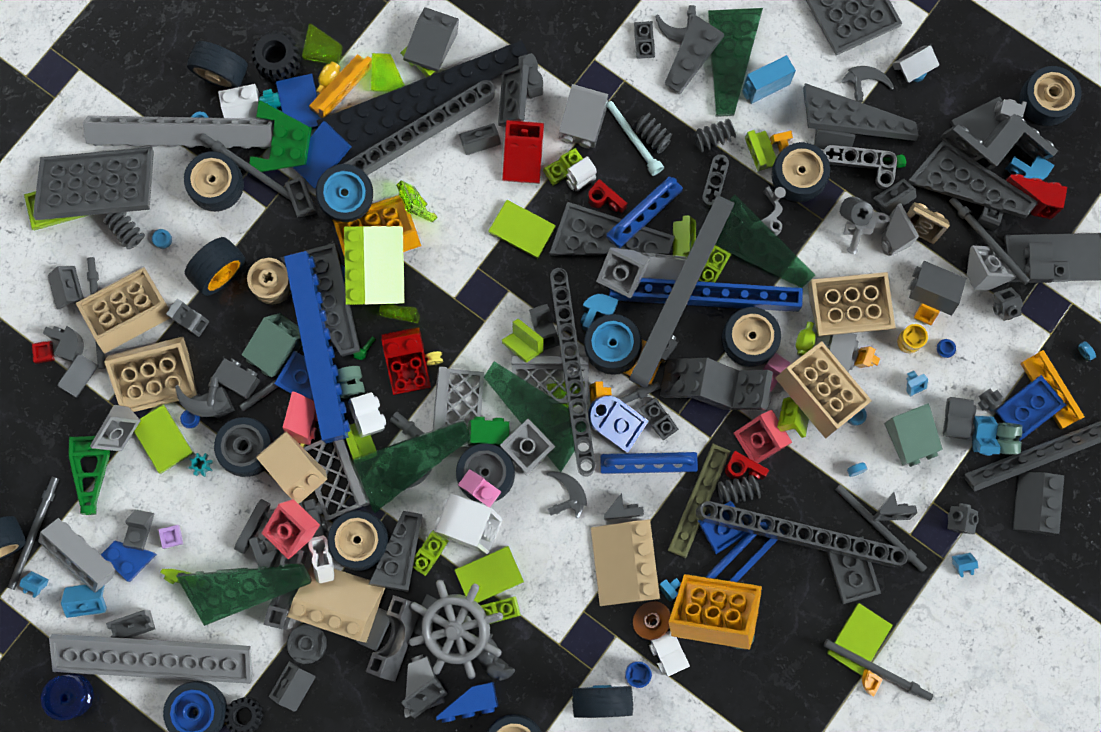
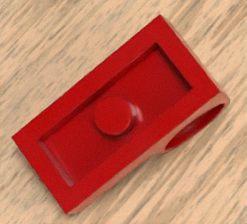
(615, 202)
(745, 464)

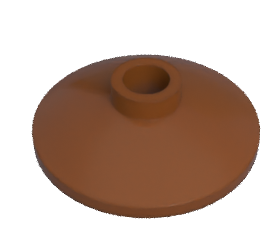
(646, 615)

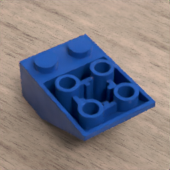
(477, 698)

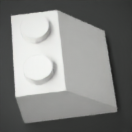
(240, 102)

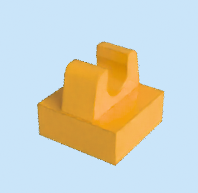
(781, 139)
(926, 314)
(866, 357)
(597, 390)

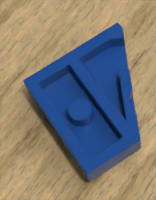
(127, 561)

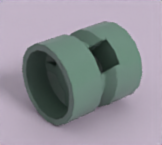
(350, 375)
(1008, 438)

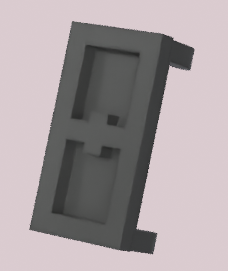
(132, 625)
(424, 697)

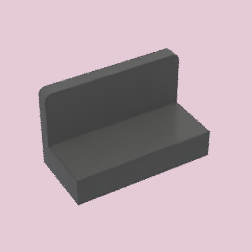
(65, 286)
(292, 686)

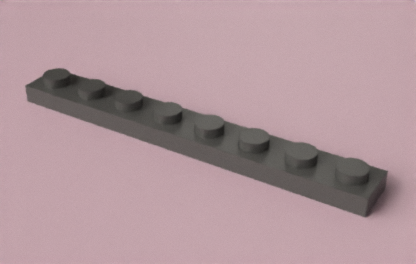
(1034, 457)

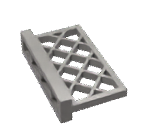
(550, 363)
(442, 393)
(351, 474)

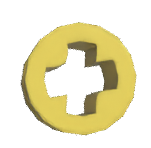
(434, 358)

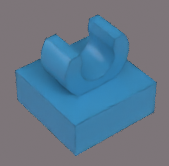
(916, 383)
(965, 562)
(34, 583)
(668, 589)

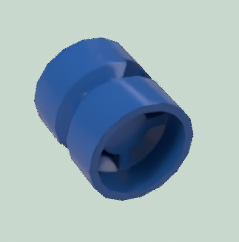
(638, 674)

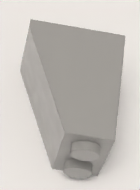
(583, 116)

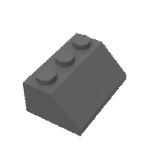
(1038, 503)

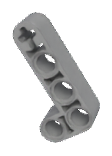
(877, 155)

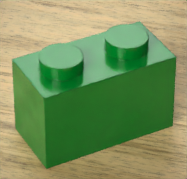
(488, 431)

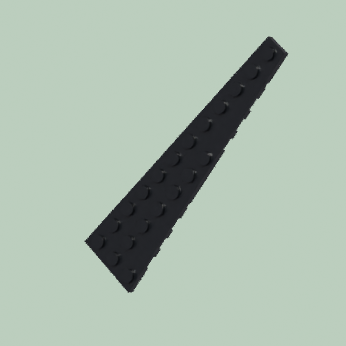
(388, 113)

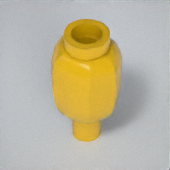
(327, 75)

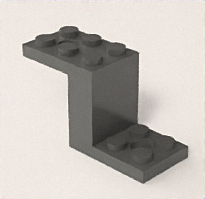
(1006, 134)
(716, 384)

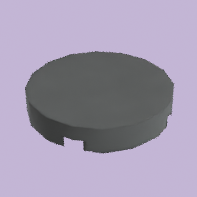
(306, 644)

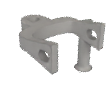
(772, 220)
(876, 224)

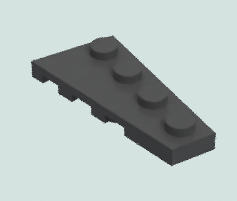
(694, 51)
(397, 562)

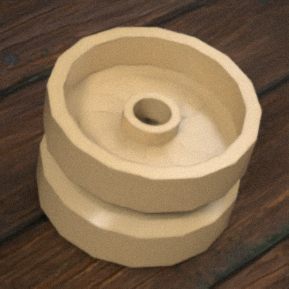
(259, 281)

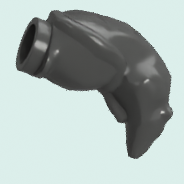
(494, 666)

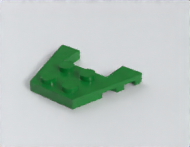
(288, 143)

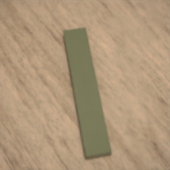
(701, 493)

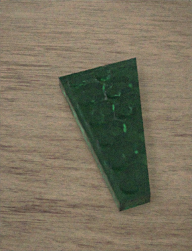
(732, 54)
(756, 243)
(542, 410)
(400, 465)
(234, 590)

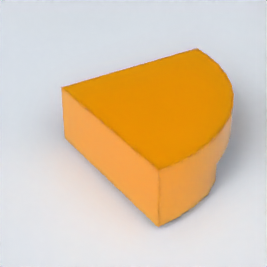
(871, 682)

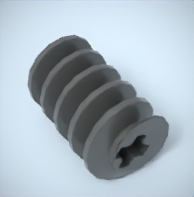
(652, 133)
(714, 133)
(856, 211)
(123, 229)
(738, 489)

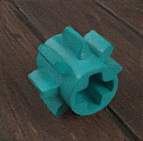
(270, 98)
(196, 462)

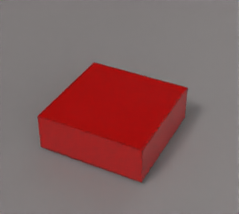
(43, 352)

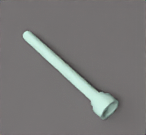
(654, 166)

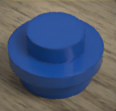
(946, 348)
(189, 420)

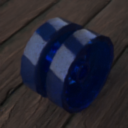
(55, 700)

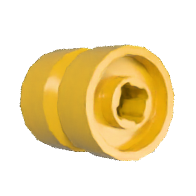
(912, 338)

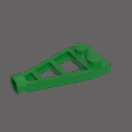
(79, 448)

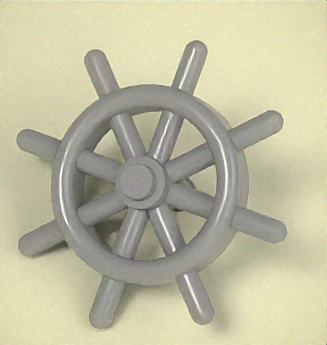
(456, 629)

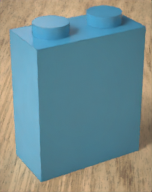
(768, 79)

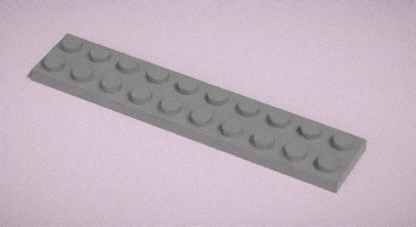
(151, 658)

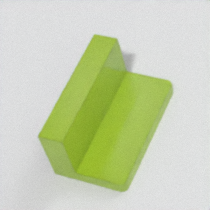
(760, 149)
(684, 236)
(524, 341)
(792, 418)
(357, 445)

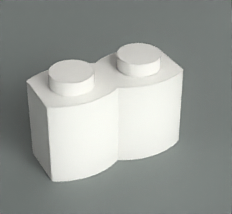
(581, 174)
(366, 414)
(321, 559)
(669, 653)

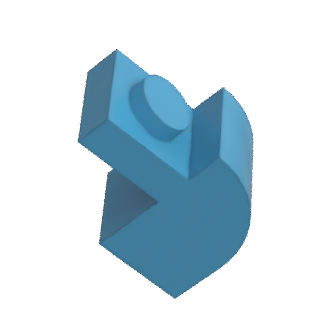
(1038, 168)
(597, 306)
(984, 435)

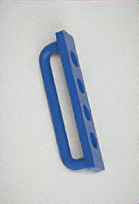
(616, 234)
(688, 459)
(737, 549)

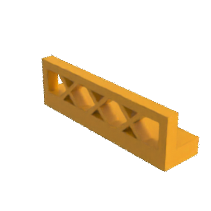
(341, 86)
(1041, 365)

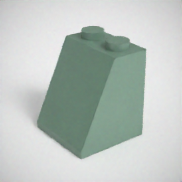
(273, 344)
(914, 435)

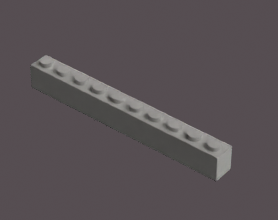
(177, 131)

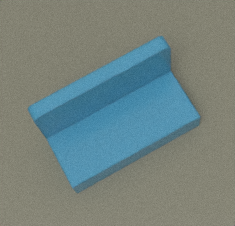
(82, 601)

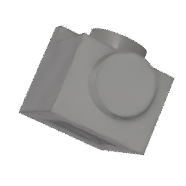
(1008, 108)

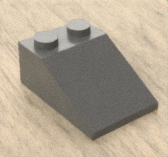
(431, 39)

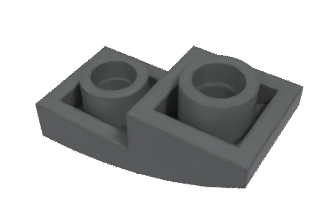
(644, 39)
(658, 418)

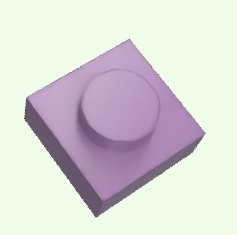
(170, 537)

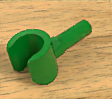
(901, 160)
(361, 355)

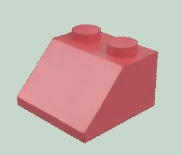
(301, 419)
(762, 437)
(290, 528)

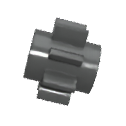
(990, 400)

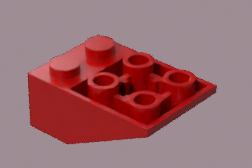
(523, 151)
(1049, 195)
(406, 360)

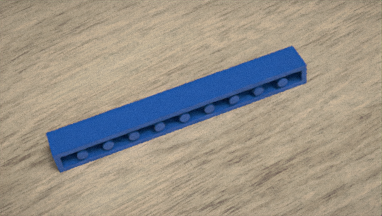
(720, 295)
(316, 347)

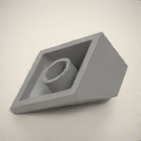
(899, 233)
(987, 269)
(623, 270)
(116, 429)
(527, 446)

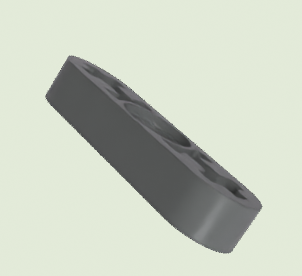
(714, 165)
(252, 526)

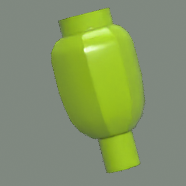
(805, 339)

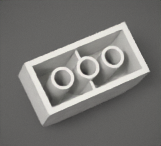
(468, 523)

